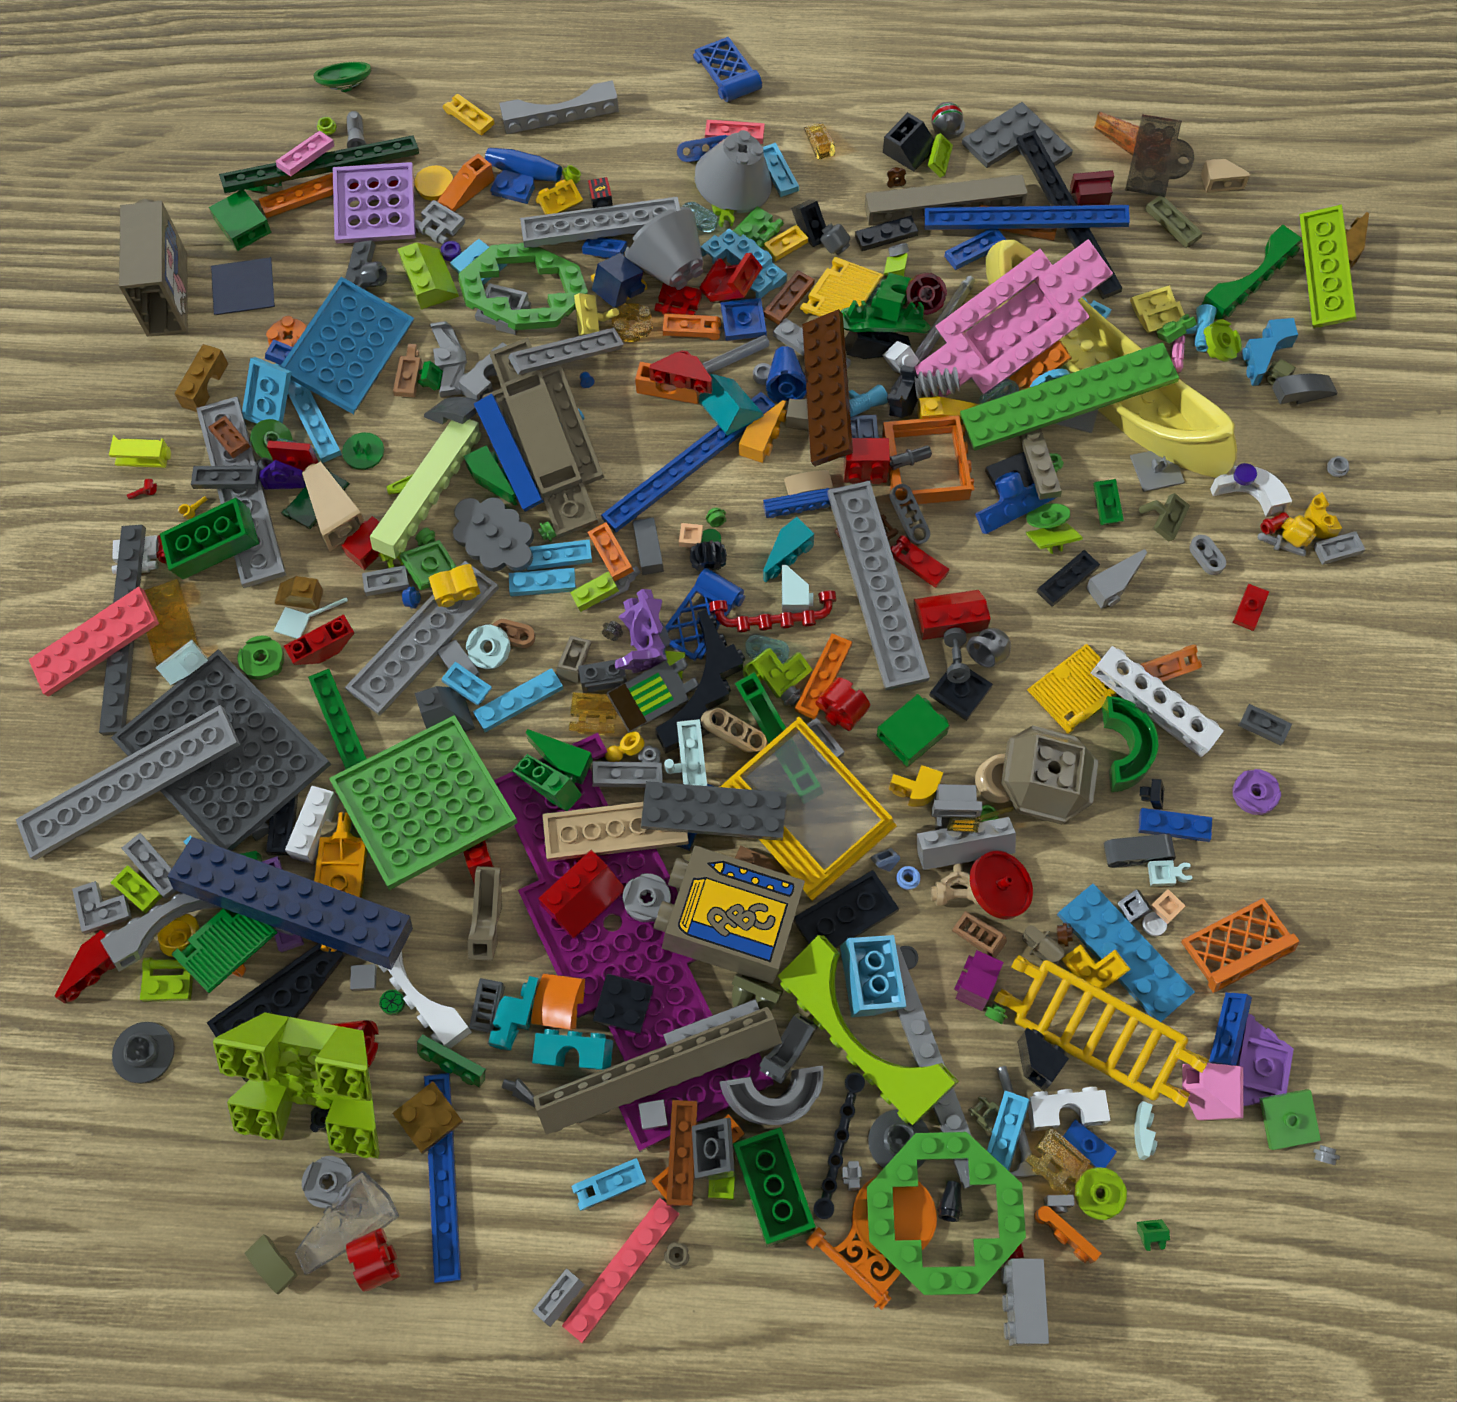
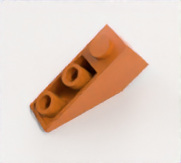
(468, 182)

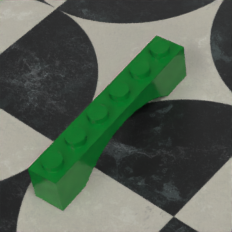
(1228, 295)
(760, 706)

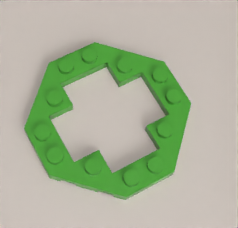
(499, 308)
(907, 1254)

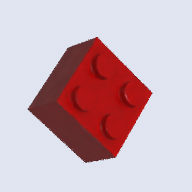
(868, 461)

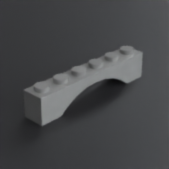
(523, 116)
(130, 942)

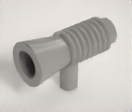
(355, 130)

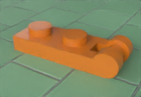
(691, 326)
(1173, 664)
(1066, 1234)

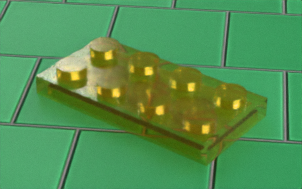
(174, 620)

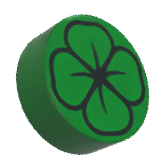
(392, 1002)

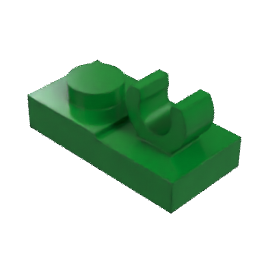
(1108, 502)

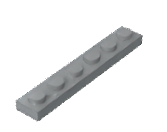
(565, 351)

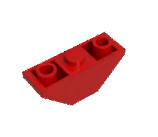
(682, 372)
(320, 643)

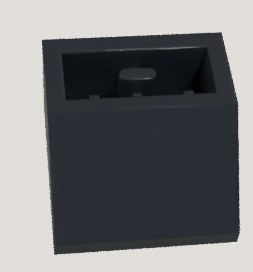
(908, 142)
(1040, 1059)

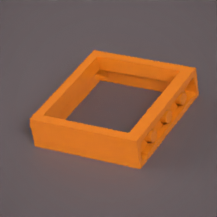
(931, 426)

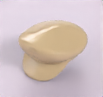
(989, 778)

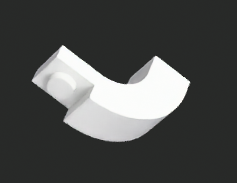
(1266, 489)

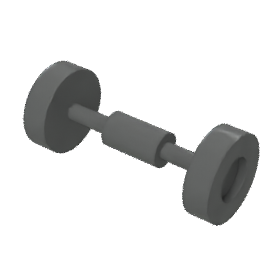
(958, 671)

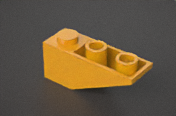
(758, 436)

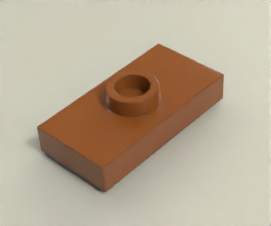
(229, 437)

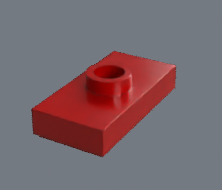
(1250, 607)

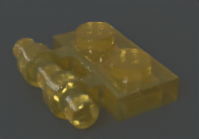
(592, 706)
(1063, 1156)

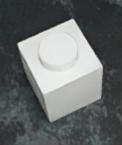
(900, 355)

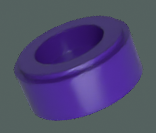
(450, 250)
(1245, 474)

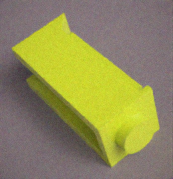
(140, 452)

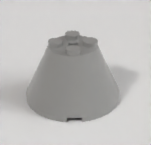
(734, 174)
(668, 248)

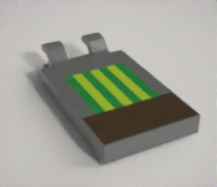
(651, 694)

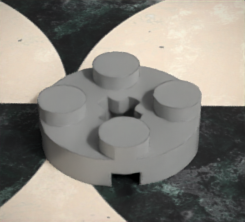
(640, 886)
(320, 1170)

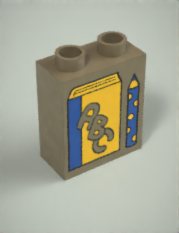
(729, 913)

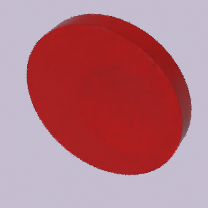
(1001, 885)

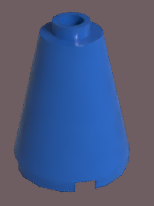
(785, 376)

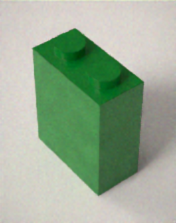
(240, 219)
(913, 730)

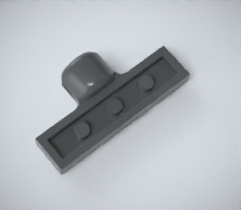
(361, 268)

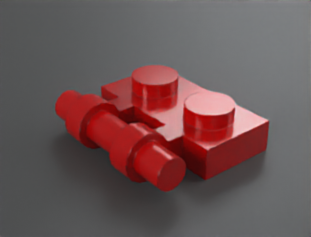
(686, 298)

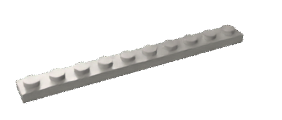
(927, 1054)

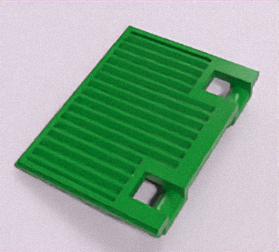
(222, 947)

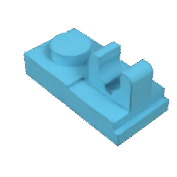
(466, 683)

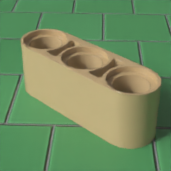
(723, 730)

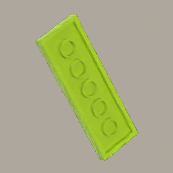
(1327, 266)

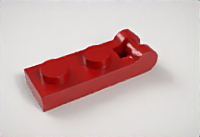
(919, 562)

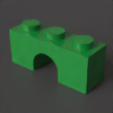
(890, 297)

